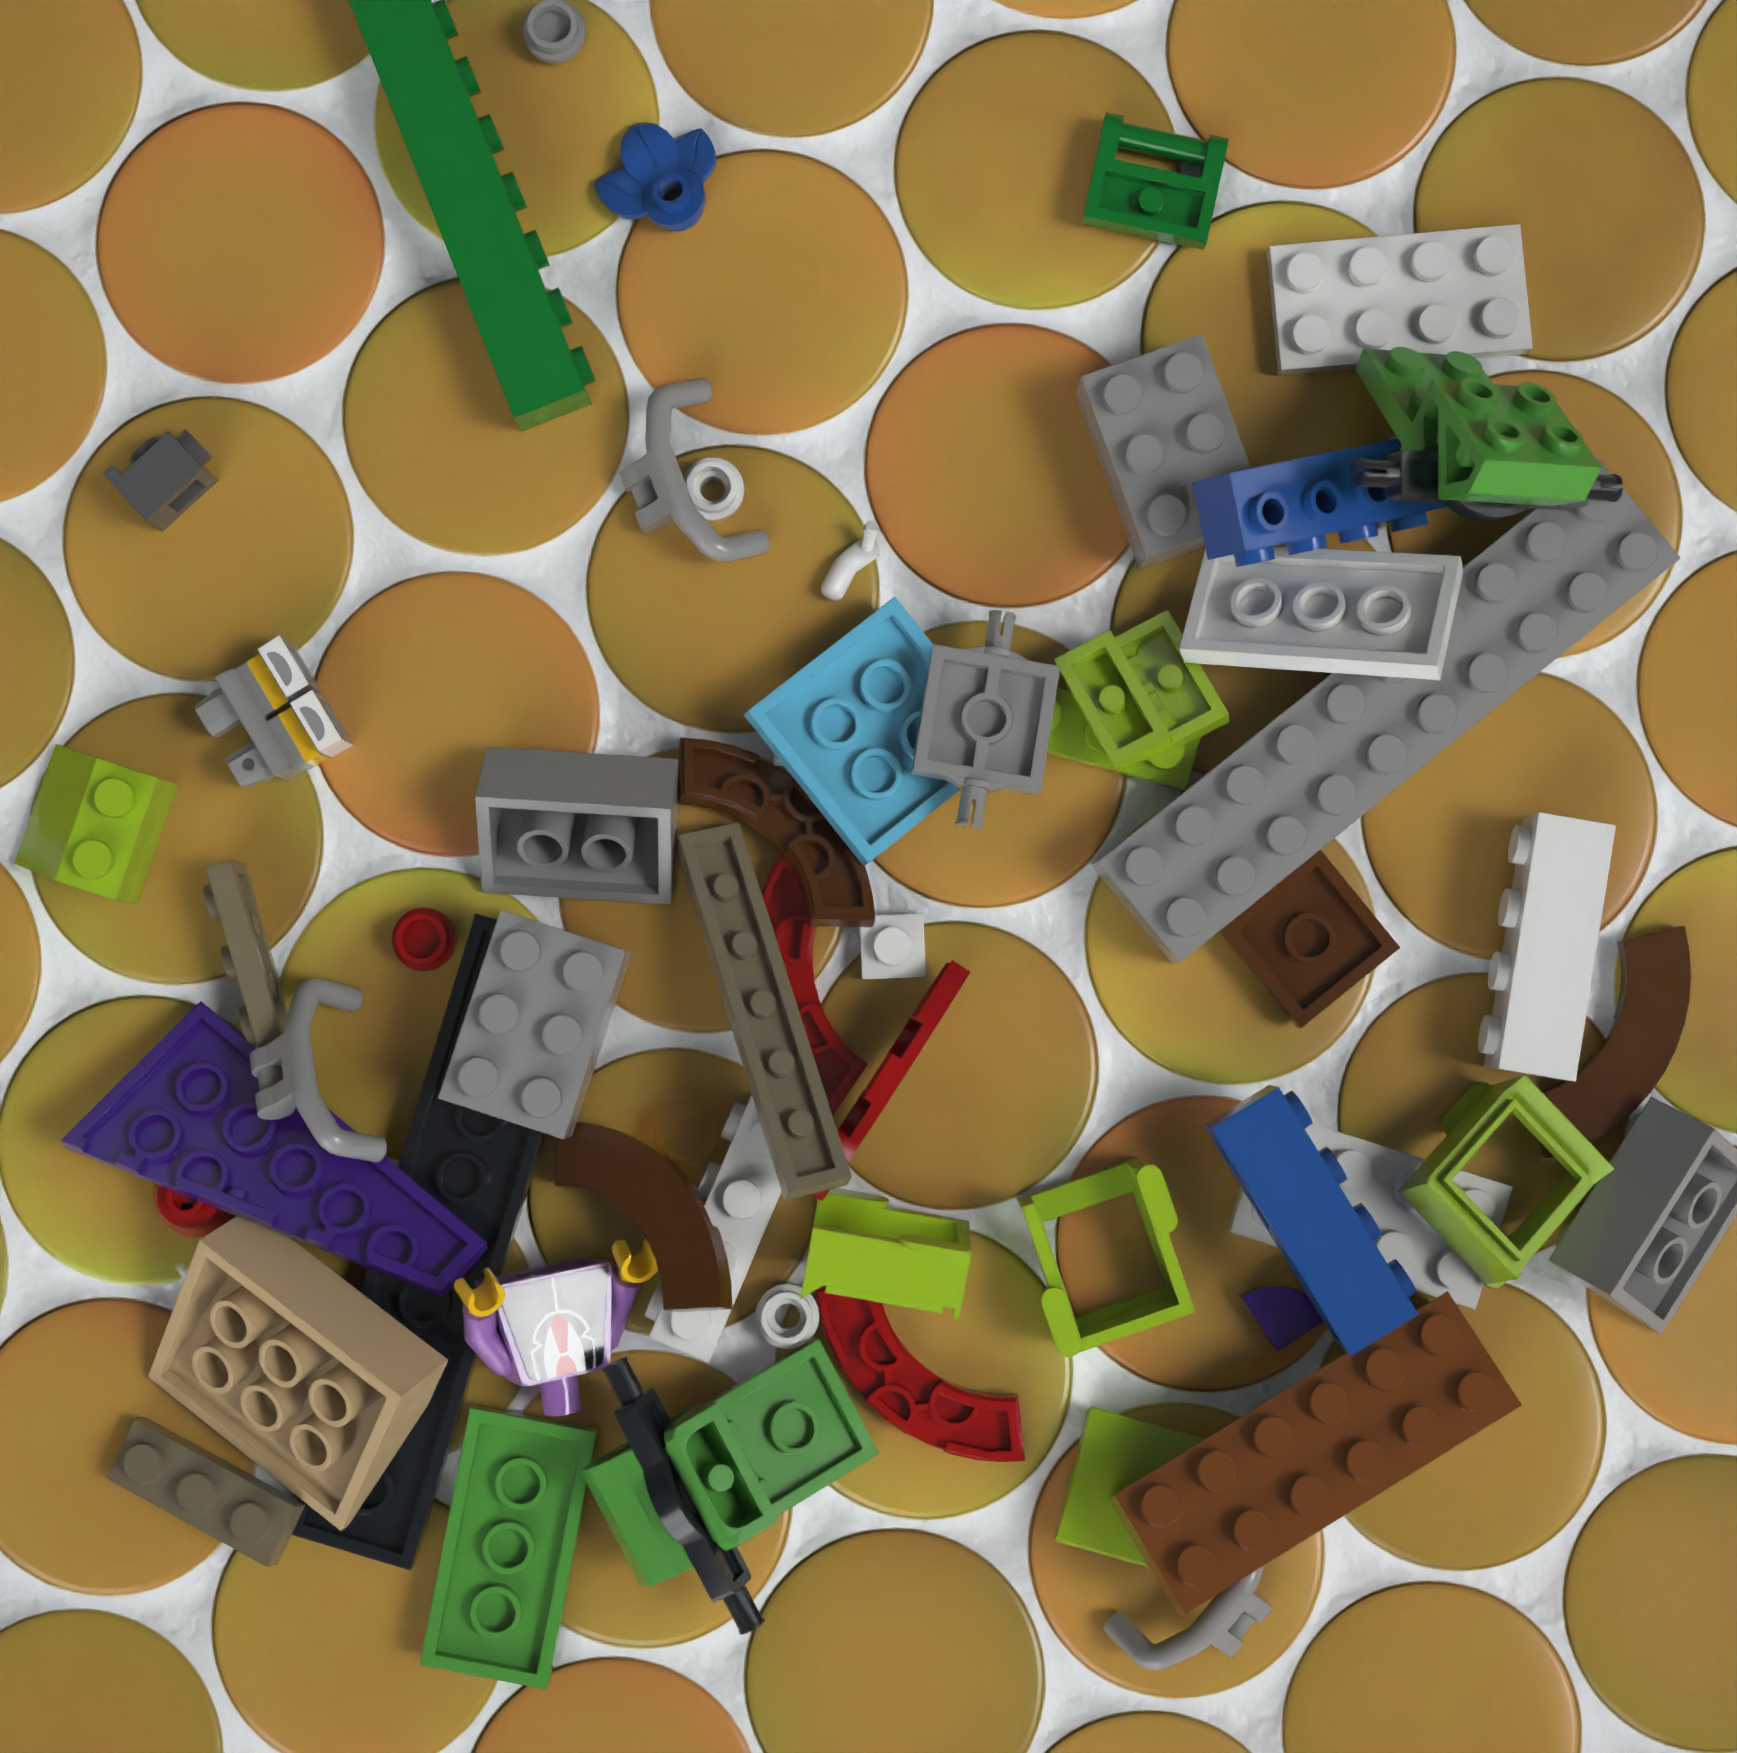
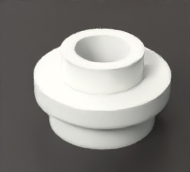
(715, 470)
(780, 1335)

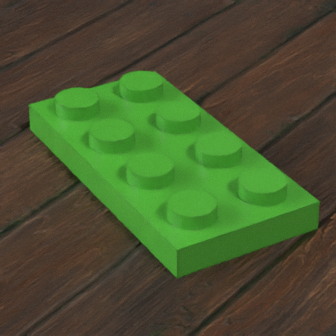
(509, 1547)

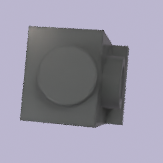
(164, 477)

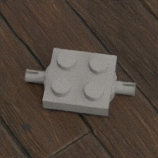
(985, 720)

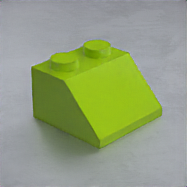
(95, 825)

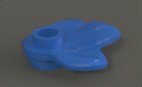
(655, 170)

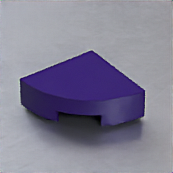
(1281, 1313)

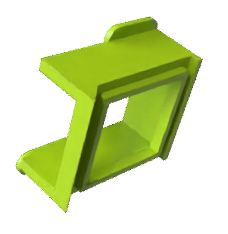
(1459, 1218)
(1159, 1219)
(887, 1253)

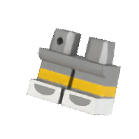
(281, 712)

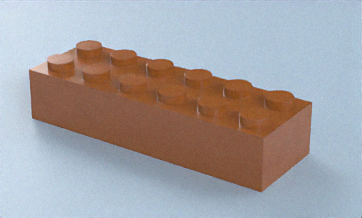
(1313, 1454)

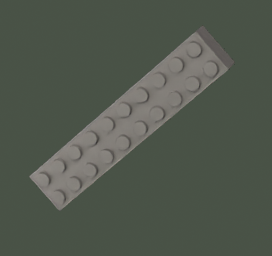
(1368, 734)

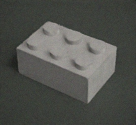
(1156, 432)
(535, 1025)

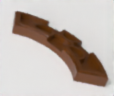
(778, 808)
(1641, 1041)
(661, 1204)

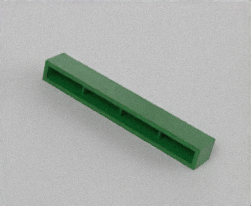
(476, 207)

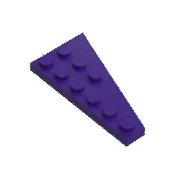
(195, 1129)

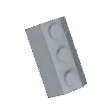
(577, 825)
(1653, 1215)

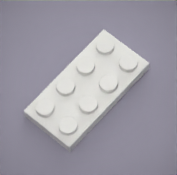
(1398, 291)
(1326, 613)
(1374, 1180)

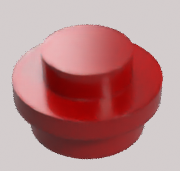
(424, 939)

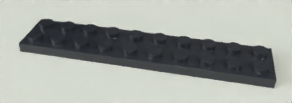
(482, 1176)

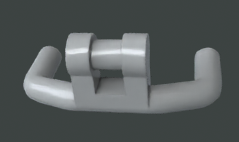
(662, 489)
(289, 1074)
(1219, 1624)

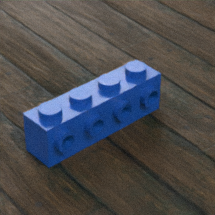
(1298, 505)
(1312, 1219)

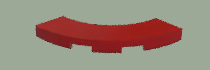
(788, 914)
(899, 1059)
(911, 1394)

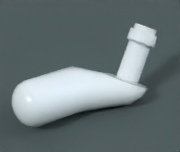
(850, 562)

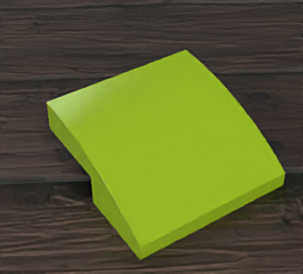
(1141, 691)
(1109, 1458)

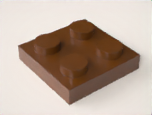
(1309, 939)

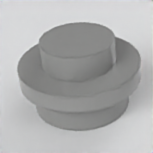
(554, 31)

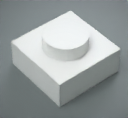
(893, 947)

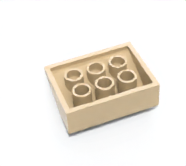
(294, 1366)

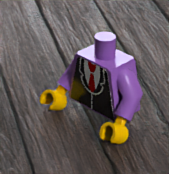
(554, 1320)

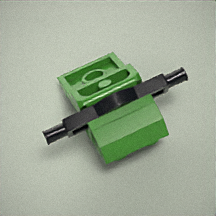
(1475, 441)
(723, 1469)

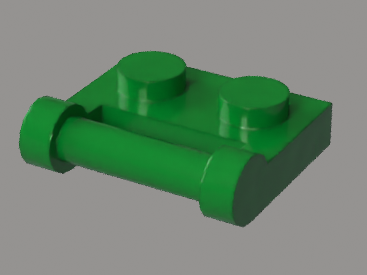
(1151, 199)

